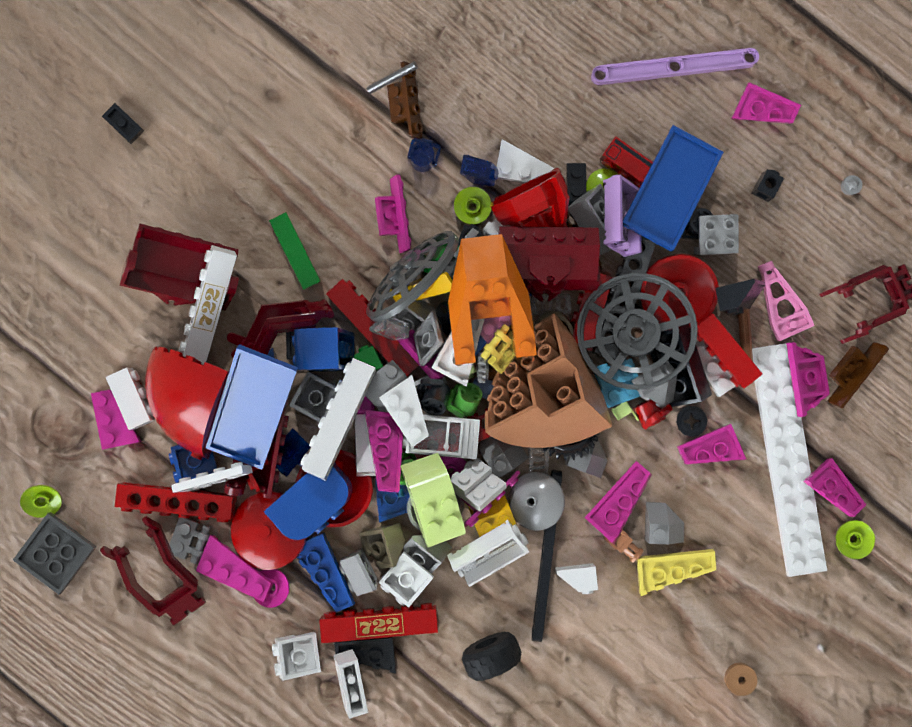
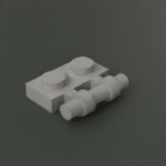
(183, 537)

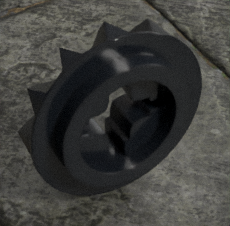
(697, 427)

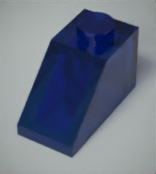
(479, 171)

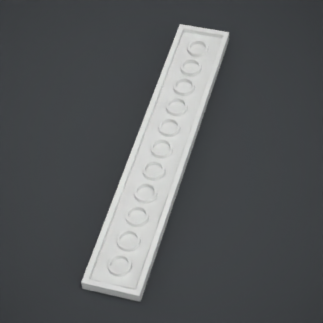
(788, 463)

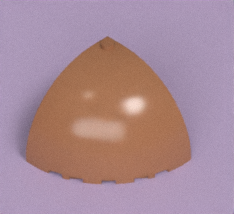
(547, 396)

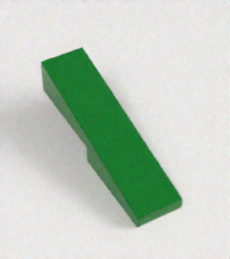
(295, 250)

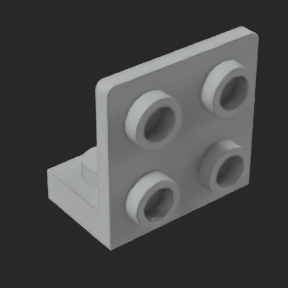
(718, 235)

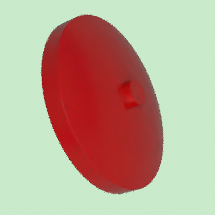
(691, 277)
(361, 492)
(259, 539)

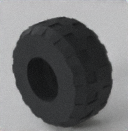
(491, 656)

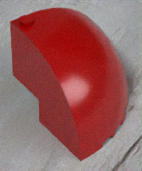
(184, 397)

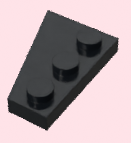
(371, 652)

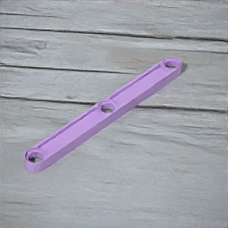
(688, 65)

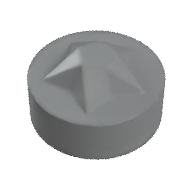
(851, 185)

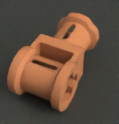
(622, 545)

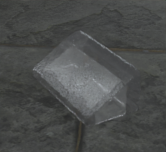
(391, 328)

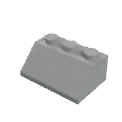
(590, 212)

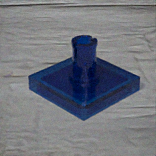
(293, 451)

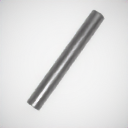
(392, 77)

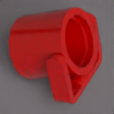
(650, 414)

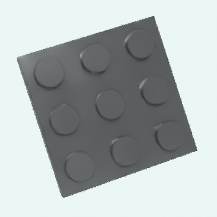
(54, 553)

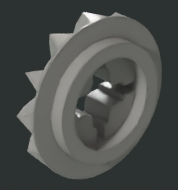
(482, 369)

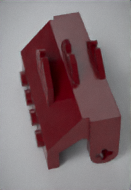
(555, 258)
(169, 265)
(268, 475)

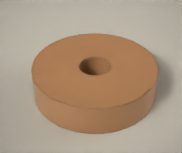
(749, 682)

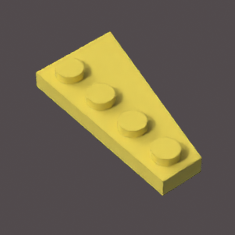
(671, 568)

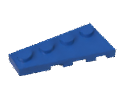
(325, 572)

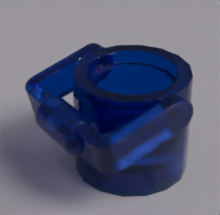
(422, 154)

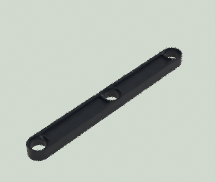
(544, 575)

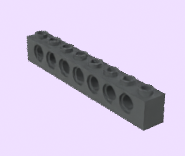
(642, 260)

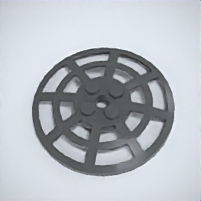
(406, 270)
(640, 319)

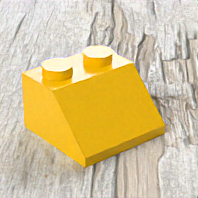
(494, 516)

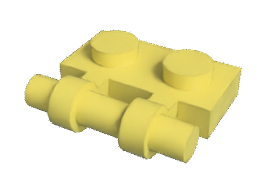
(504, 354)

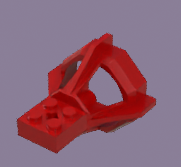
(533, 199)

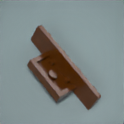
(404, 103)
(853, 371)

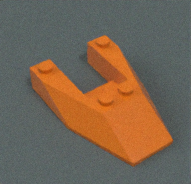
(488, 287)

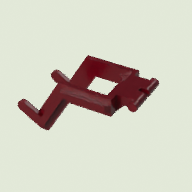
(896, 288)
(279, 319)
(177, 601)

